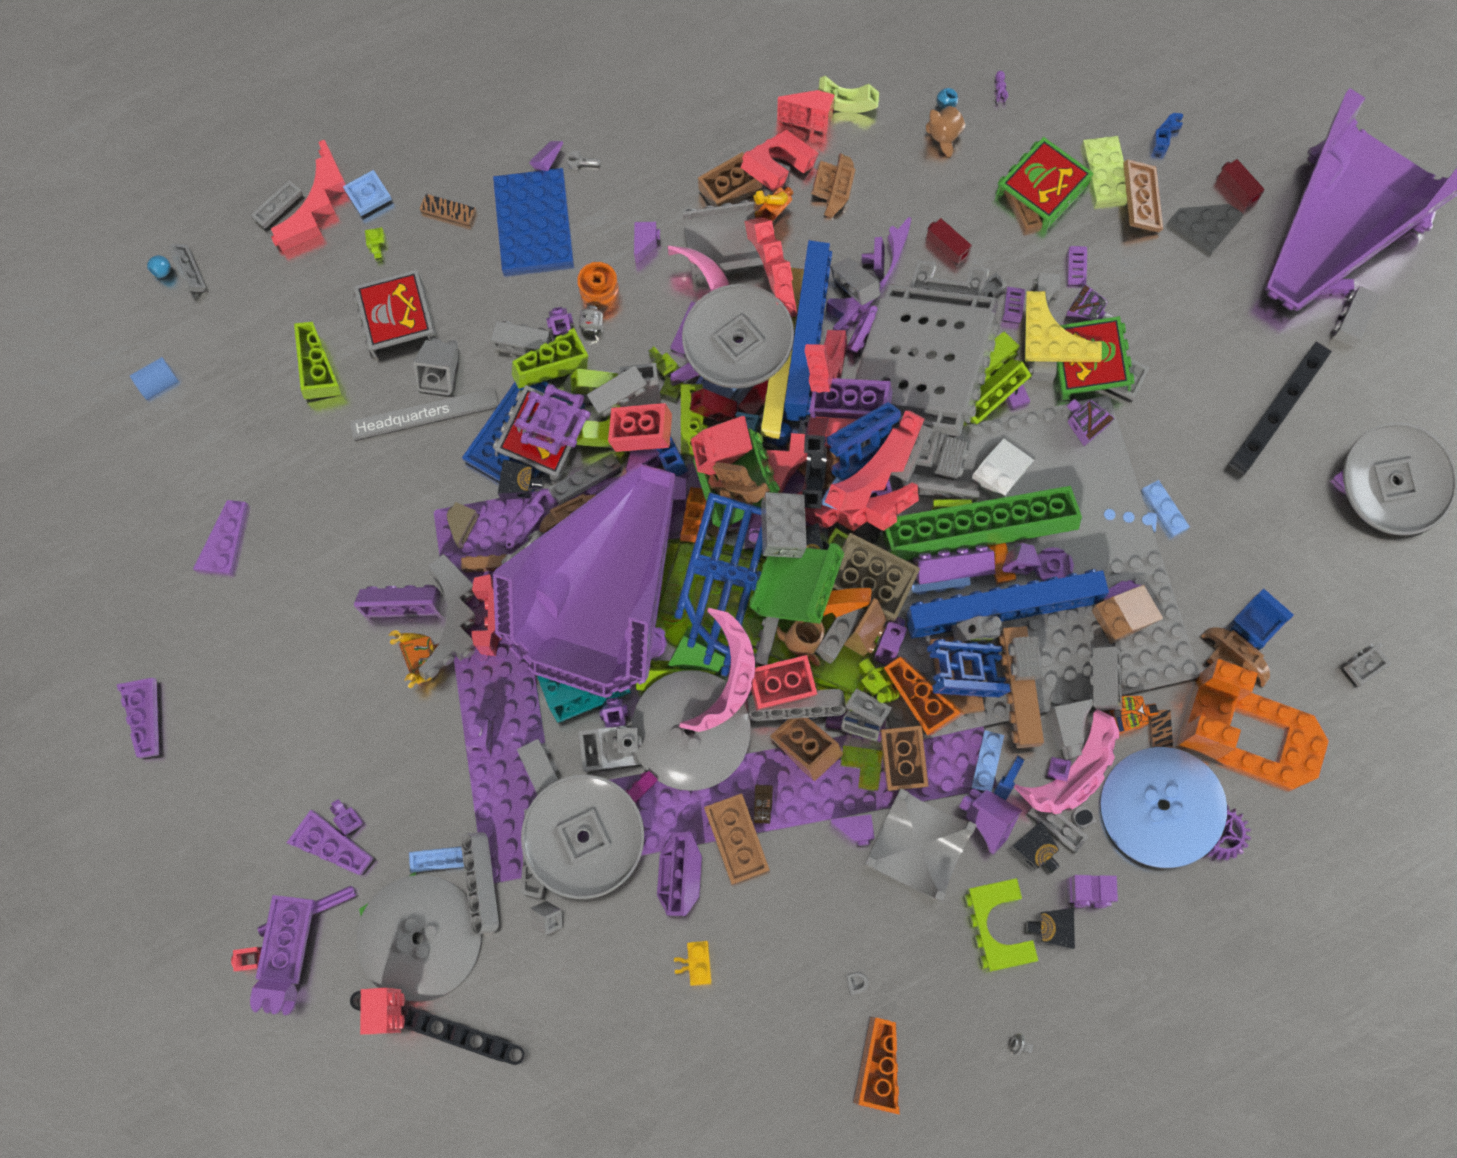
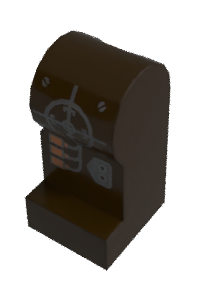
(763, 804)

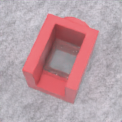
(246, 959)

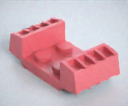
(486, 640)

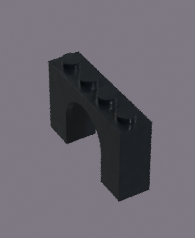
(816, 448)

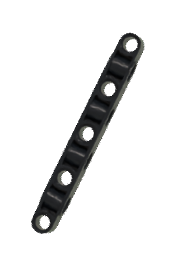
(1279, 408)
(456, 1033)

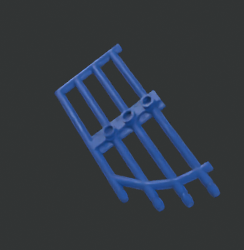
(719, 570)

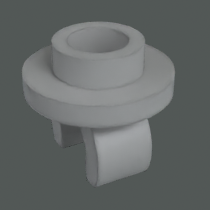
(1018, 1045)

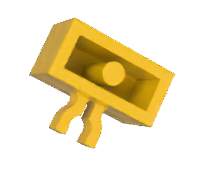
(698, 962)

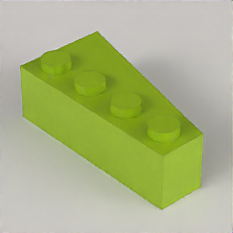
(1004, 351)
(550, 360)
(314, 368)

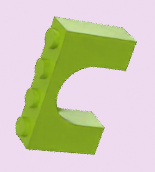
(584, 382)
(997, 955)

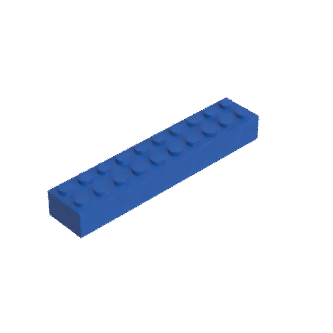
(808, 328)
(1008, 603)

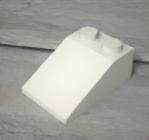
(1001, 470)

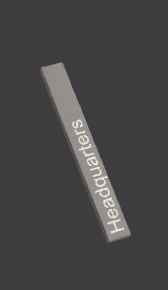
(424, 414)

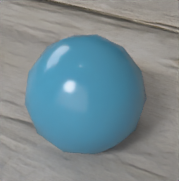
(947, 97)
(159, 266)

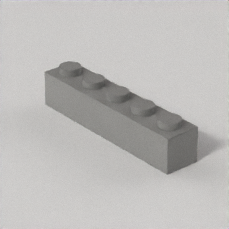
(764, 645)

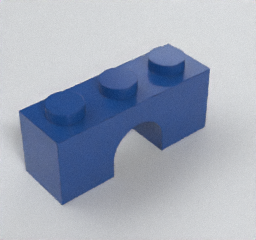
(672, 459)

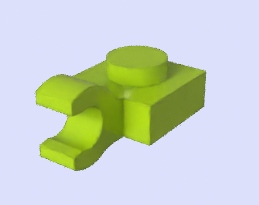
(375, 240)
(664, 363)
(670, 391)

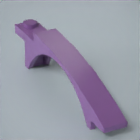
(850, 310)

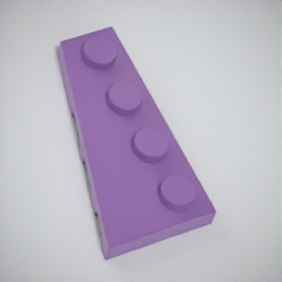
(223, 542)
(142, 715)
(324, 840)

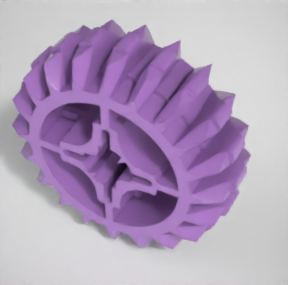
(1238, 838)

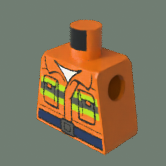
(1133, 714)

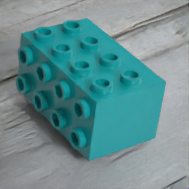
(569, 701)

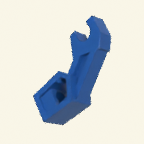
(1164, 130)
(1006, 783)

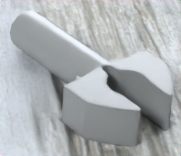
(580, 161)

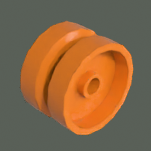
(598, 285)

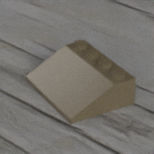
(877, 569)

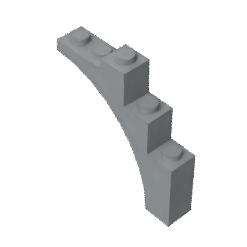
(459, 617)

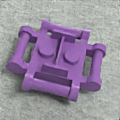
(553, 419)

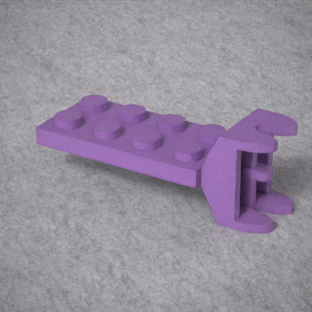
(282, 955)

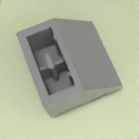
(650, 376)

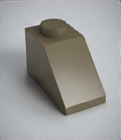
(461, 522)

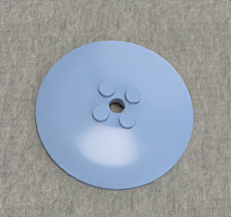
(1163, 836)

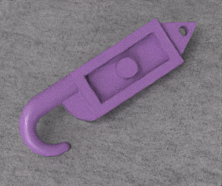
(527, 520)

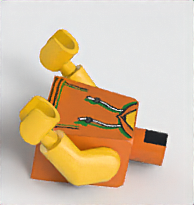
(773, 204)
(416, 651)

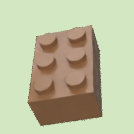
(728, 183)
(903, 758)

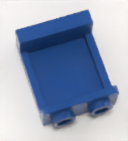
(1260, 619)

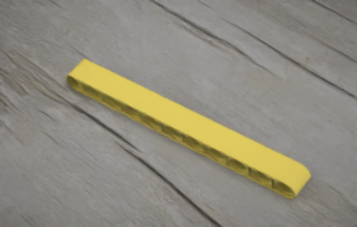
(778, 383)

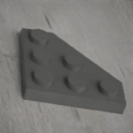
(1206, 224)

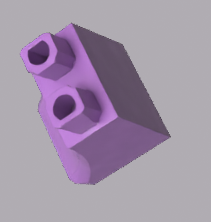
(992, 815)

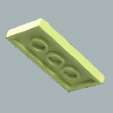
(1106, 162)

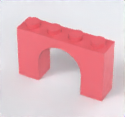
(783, 146)

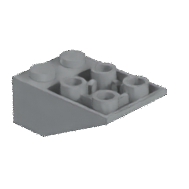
(598, 750)

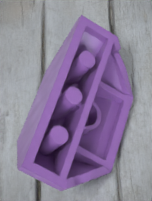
(679, 874)

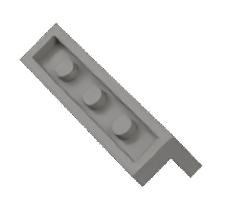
(943, 488)

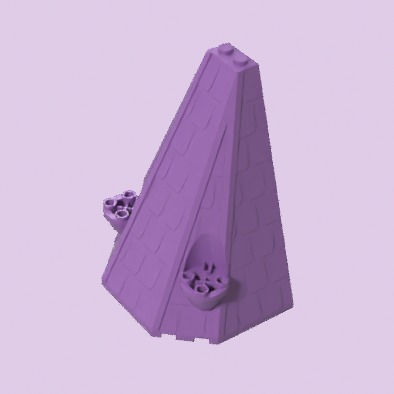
(1352, 208)
(590, 588)

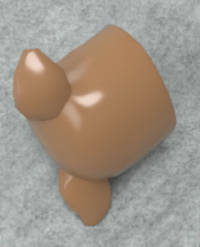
(945, 127)
(803, 639)

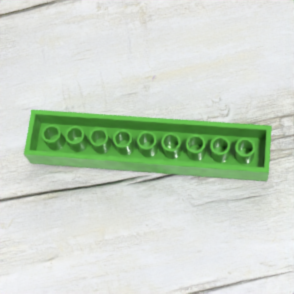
(984, 523)

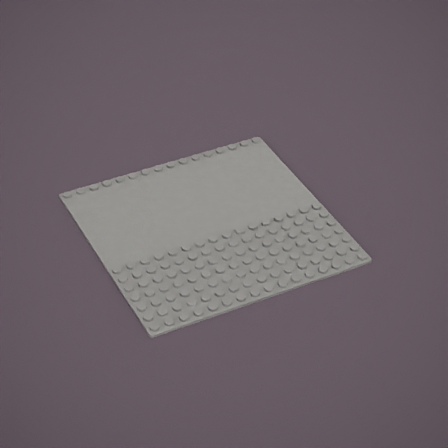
(1124, 551)

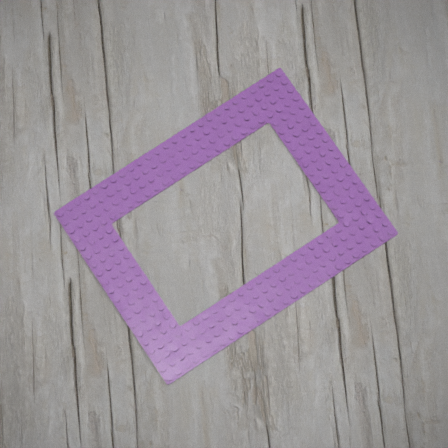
(507, 693)

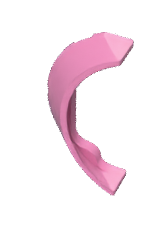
(712, 272)
(739, 680)
(1084, 774)

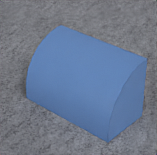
(154, 378)

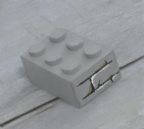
(783, 525)

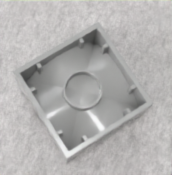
(919, 845)

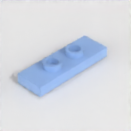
(436, 859)

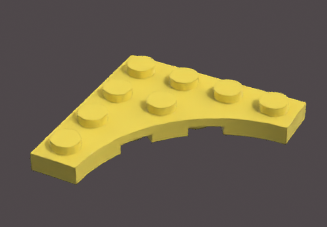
(1049, 341)

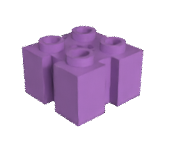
(1088, 890)

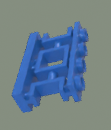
(858, 432)
(967, 684)

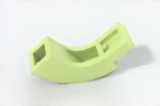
(850, 100)

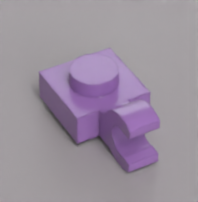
(345, 819)

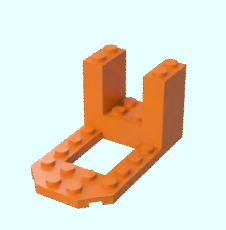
(1209, 734)

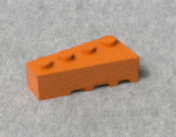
(930, 709)
(878, 1071)

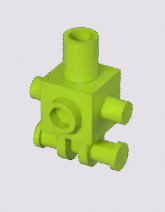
(878, 682)

